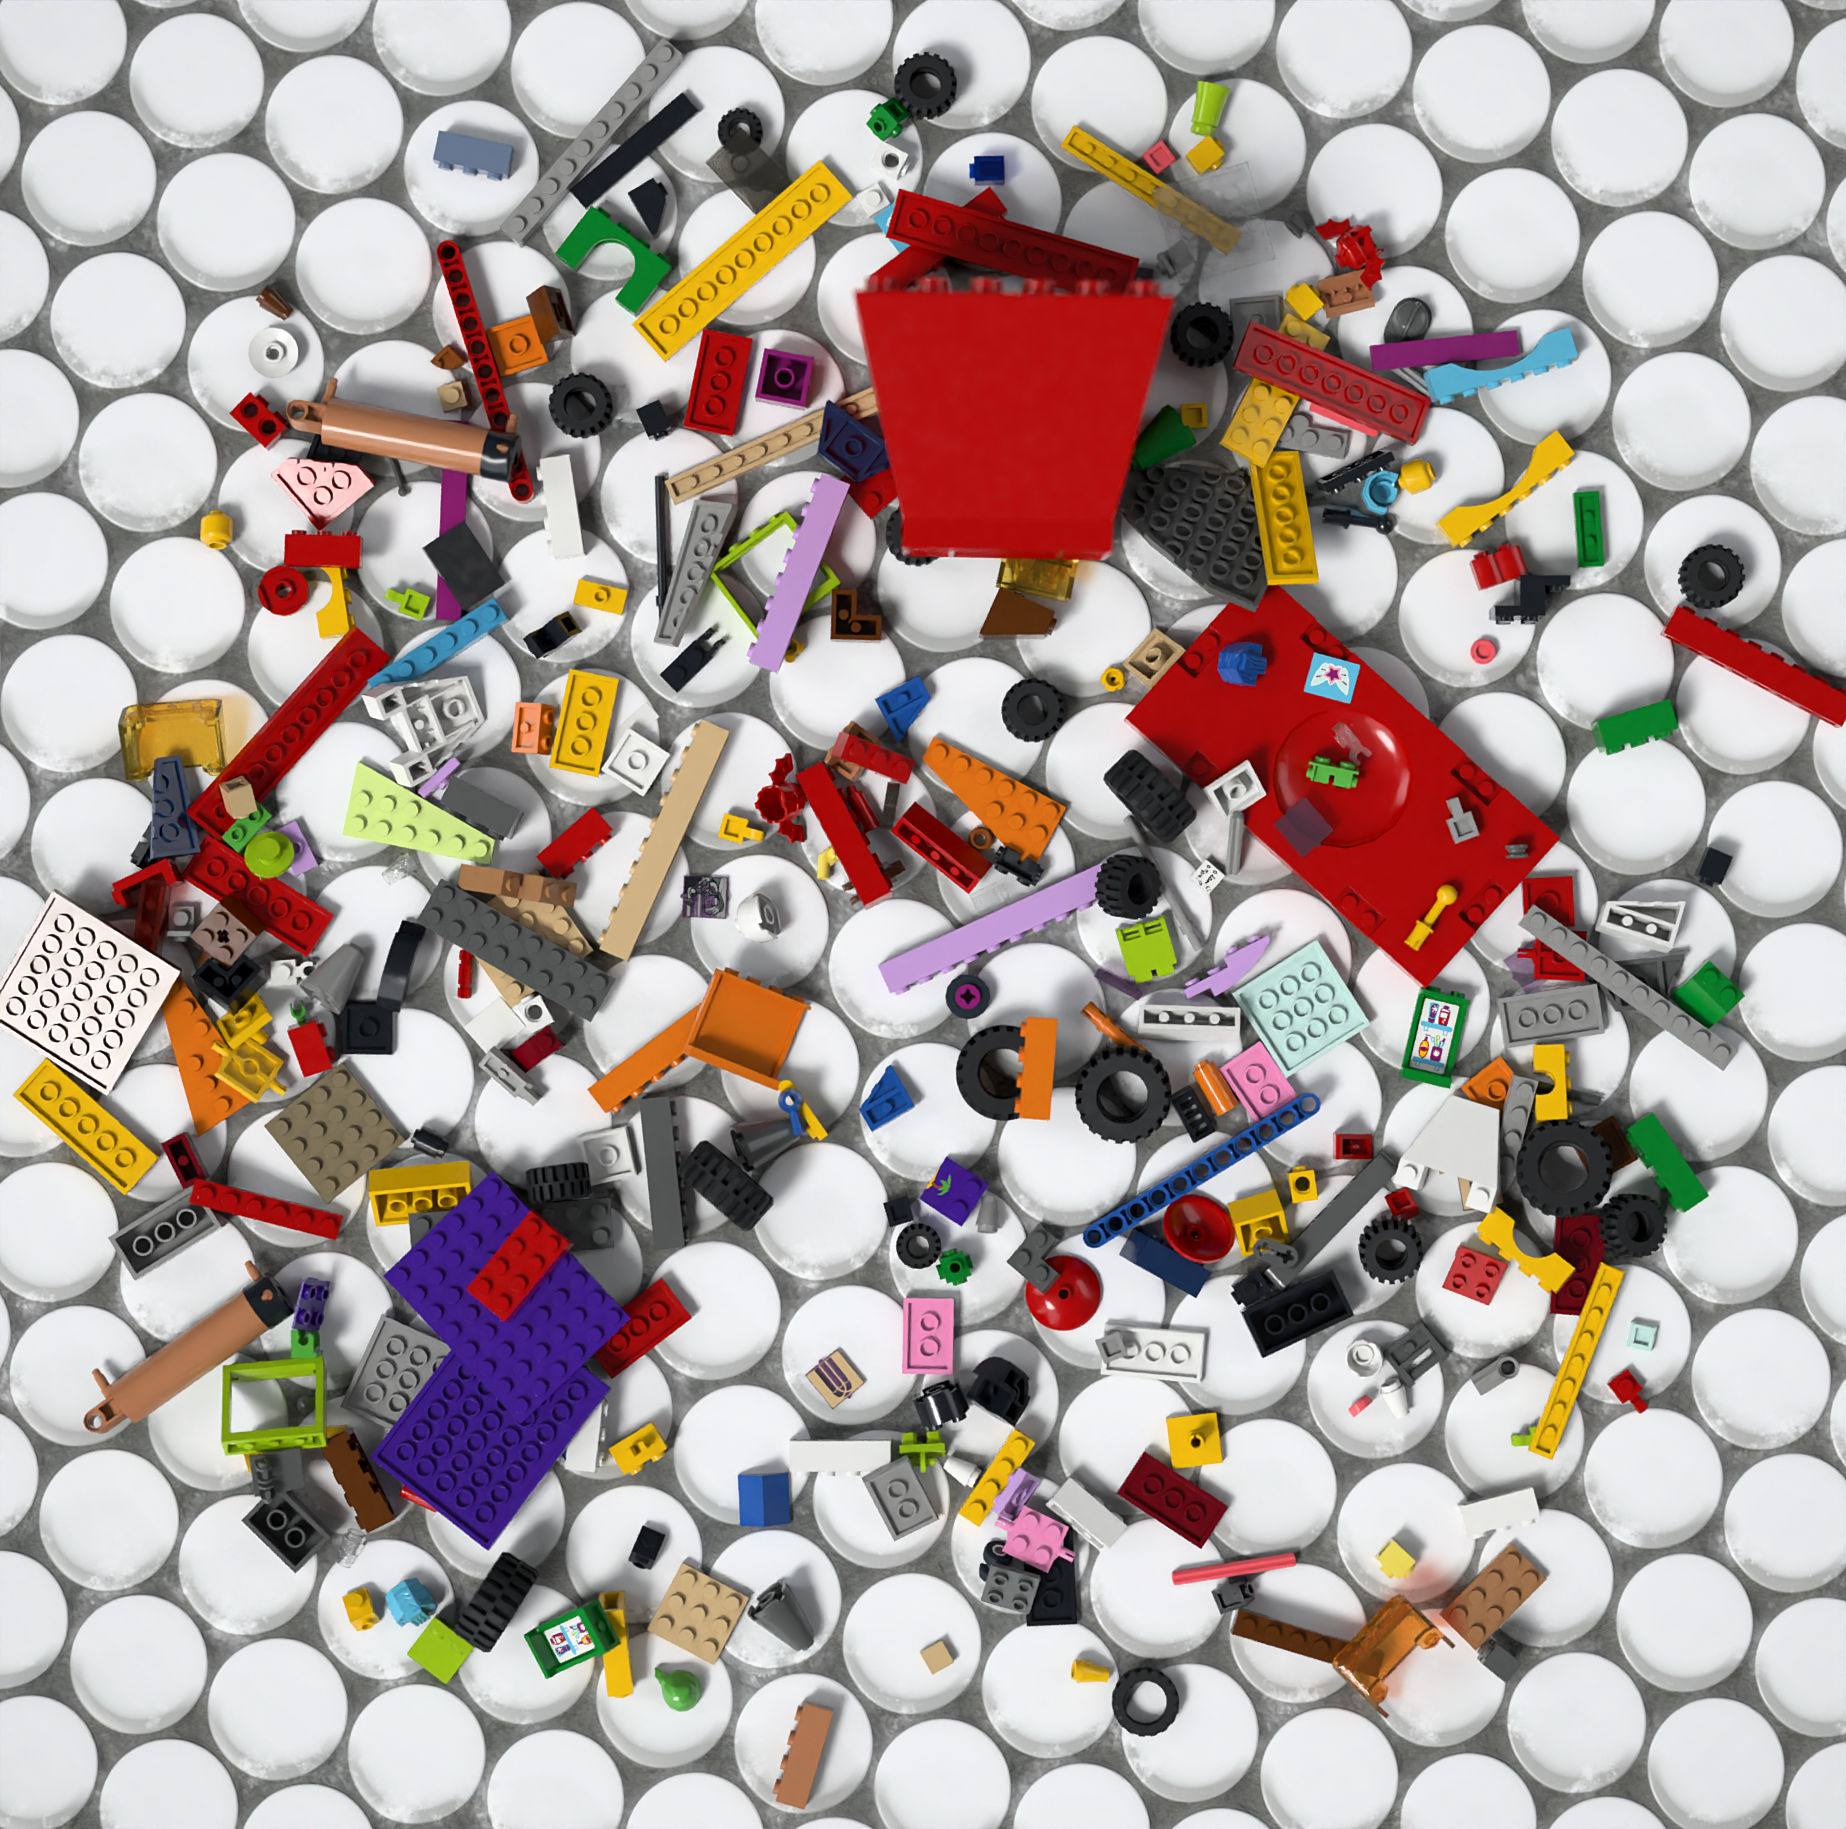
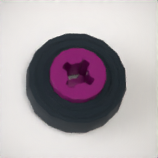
(959, 995)

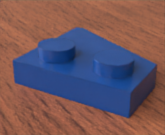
(902, 705)
(886, 1101)

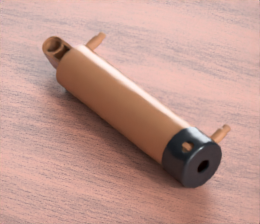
(410, 436)
(192, 1353)

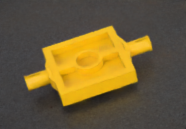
(249, 1069)

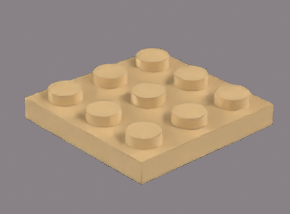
(698, 1613)

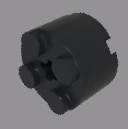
(941, 1404)

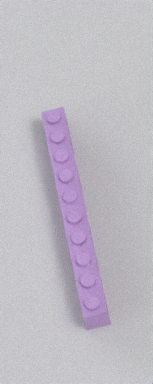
(991, 931)

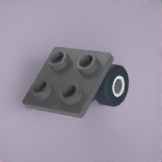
(1006, 1585)

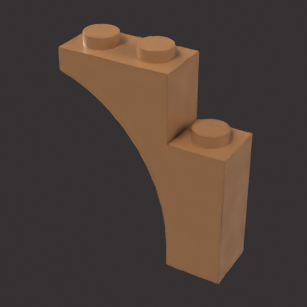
(517, 885)

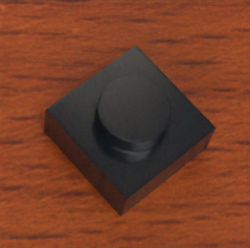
(898, 1211)

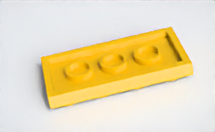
(584, 723)

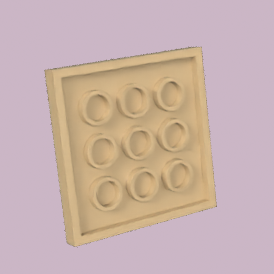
(544, 919)

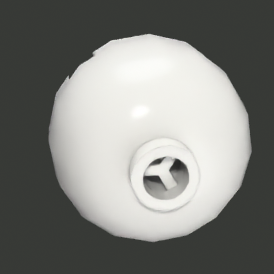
(757, 919)

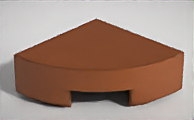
(448, 359)

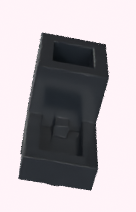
(552, 635)

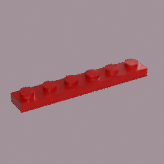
(265, 1208)

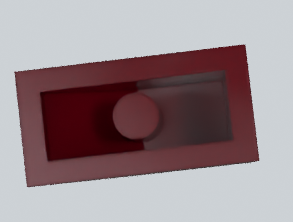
(536, 1049)

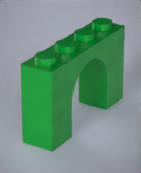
(598, 229)

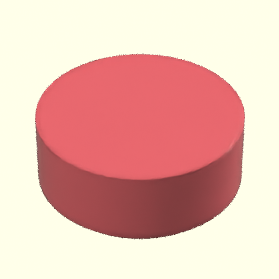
(1482, 651)
(1360, 1405)

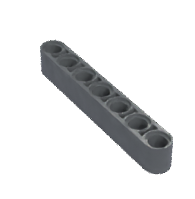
(1334, 1217)

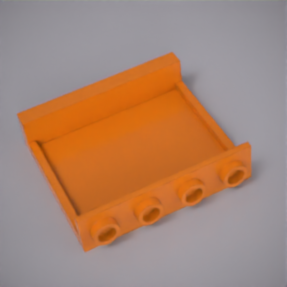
(745, 1027)

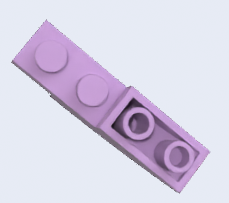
(1238, 964)

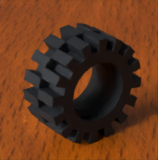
(740, 116)
(929, 1257)

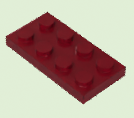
(1580, 1246)
(1172, 1500)

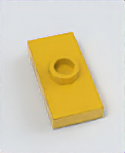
(600, 597)

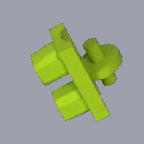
(923, 1452)

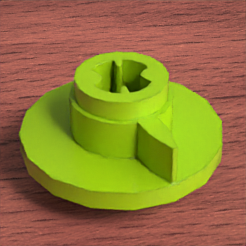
(269, 854)

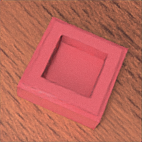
(1159, 157)

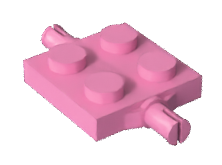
(1035, 1539)

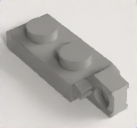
(510, 1076)

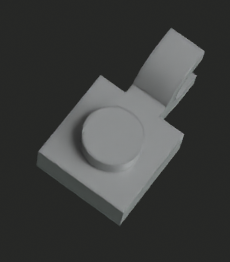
(1461, 824)

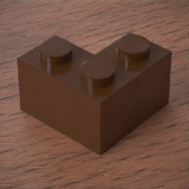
(847, 625)

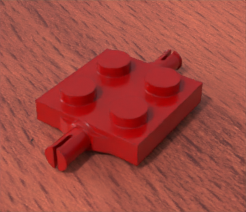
(1550, 964)

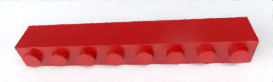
(1756, 666)

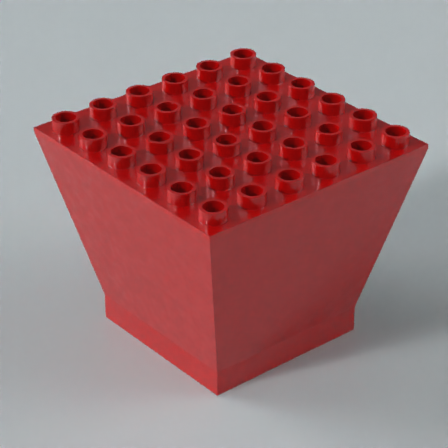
(1010, 410)

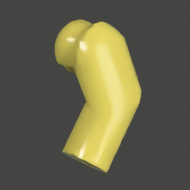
(825, 861)

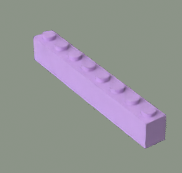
(799, 574)

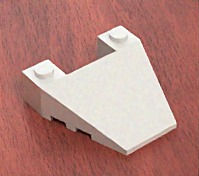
(433, 720)
(1460, 1142)

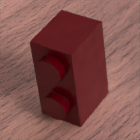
(185, 1159)

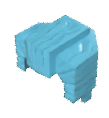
(1379, 491)
(410, 1602)

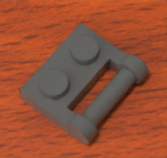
(1410, 1347)

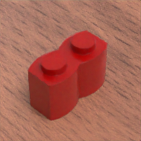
(1498, 567)

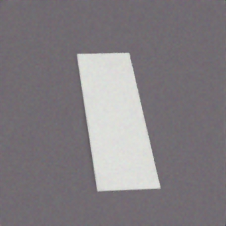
(637, 722)

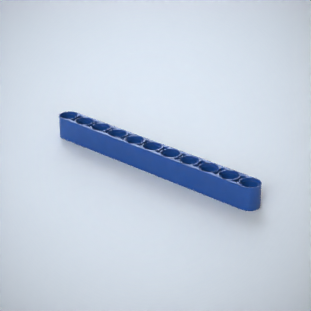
(1194, 1181)

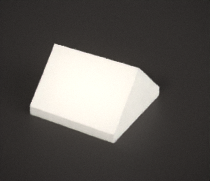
(1235, 791)

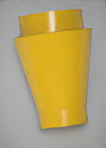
(1086, 1671)

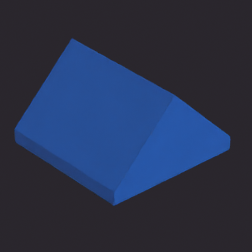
(764, 1499)

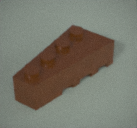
(358, 1481)

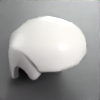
(1364, 1358)

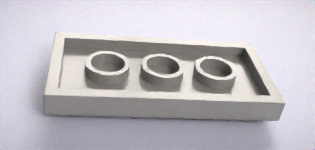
(1550, 1016)

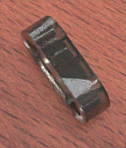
(890, 806)

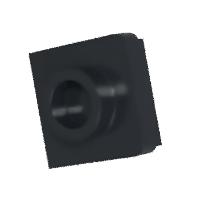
(646, 1548)

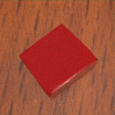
(1402, 1204)

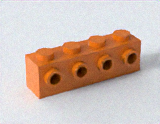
(1038, 1068)

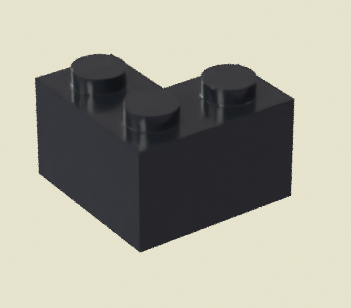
(230, 988)

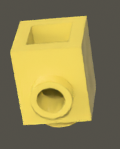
(1395, 1560)

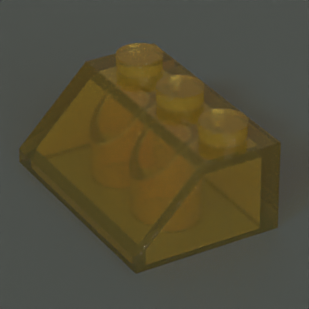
(1038, 577)

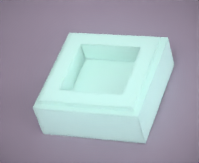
(1641, 1336)

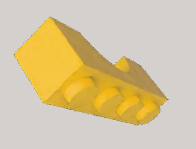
(334, 618)
(1550, 1270)
(995, 1478)

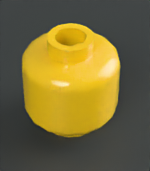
(1416, 476)
(216, 530)

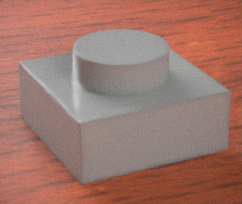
(1111, 1347)

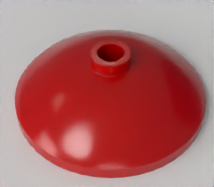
(1205, 1222)
(1082, 1298)

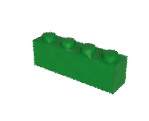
(1666, 1162)

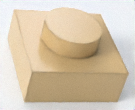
(452, 397)

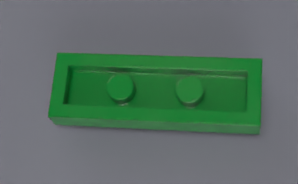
(1588, 529)

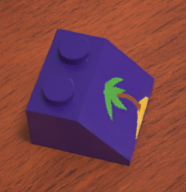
(954, 1191)

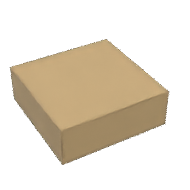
(936, 1657)

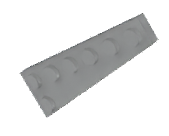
(699, 550)

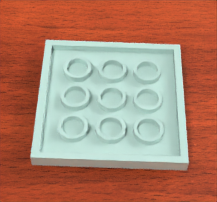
(1301, 1009)

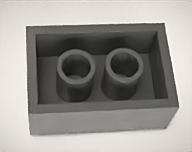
(481, 809)
(288, 1529)

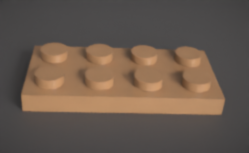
(1492, 1596)

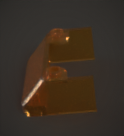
(1384, 1646)

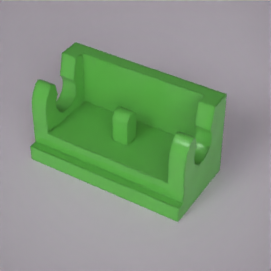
(305, 1346)

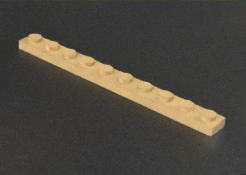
(763, 450)

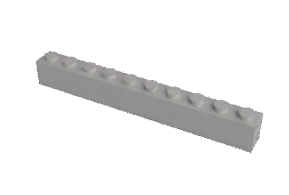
(592, 142)

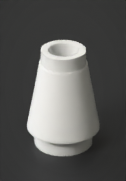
(1395, 1397)
(963, 1471)

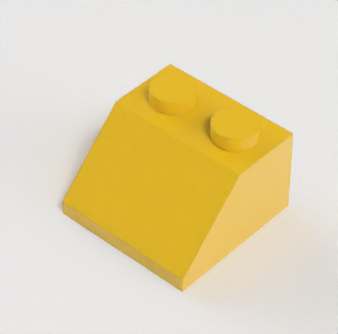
(1258, 1218)

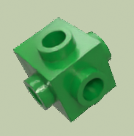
(888, 119)
(953, 1256)

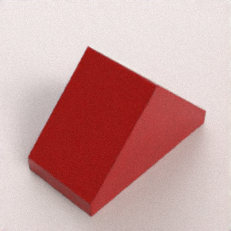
(1352, 1146)

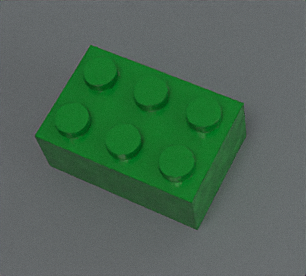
(1634, 727)

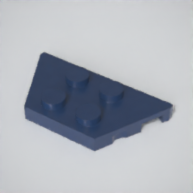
(851, 445)

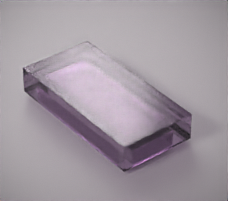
(1118, 984)

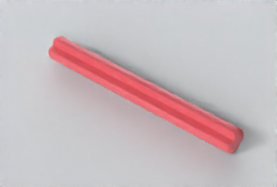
(1233, 1568)

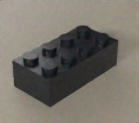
(1296, 1313)

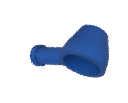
(793, 1110)

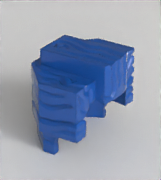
(1241, 663)

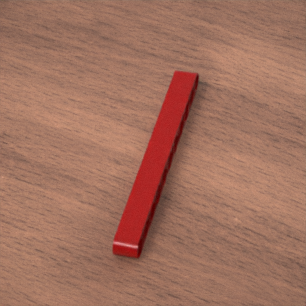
(481, 360)

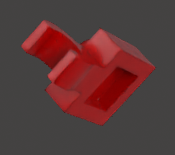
(1626, 1388)

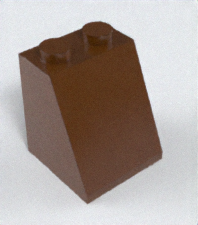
(1016, 618)

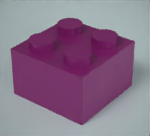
(784, 379)

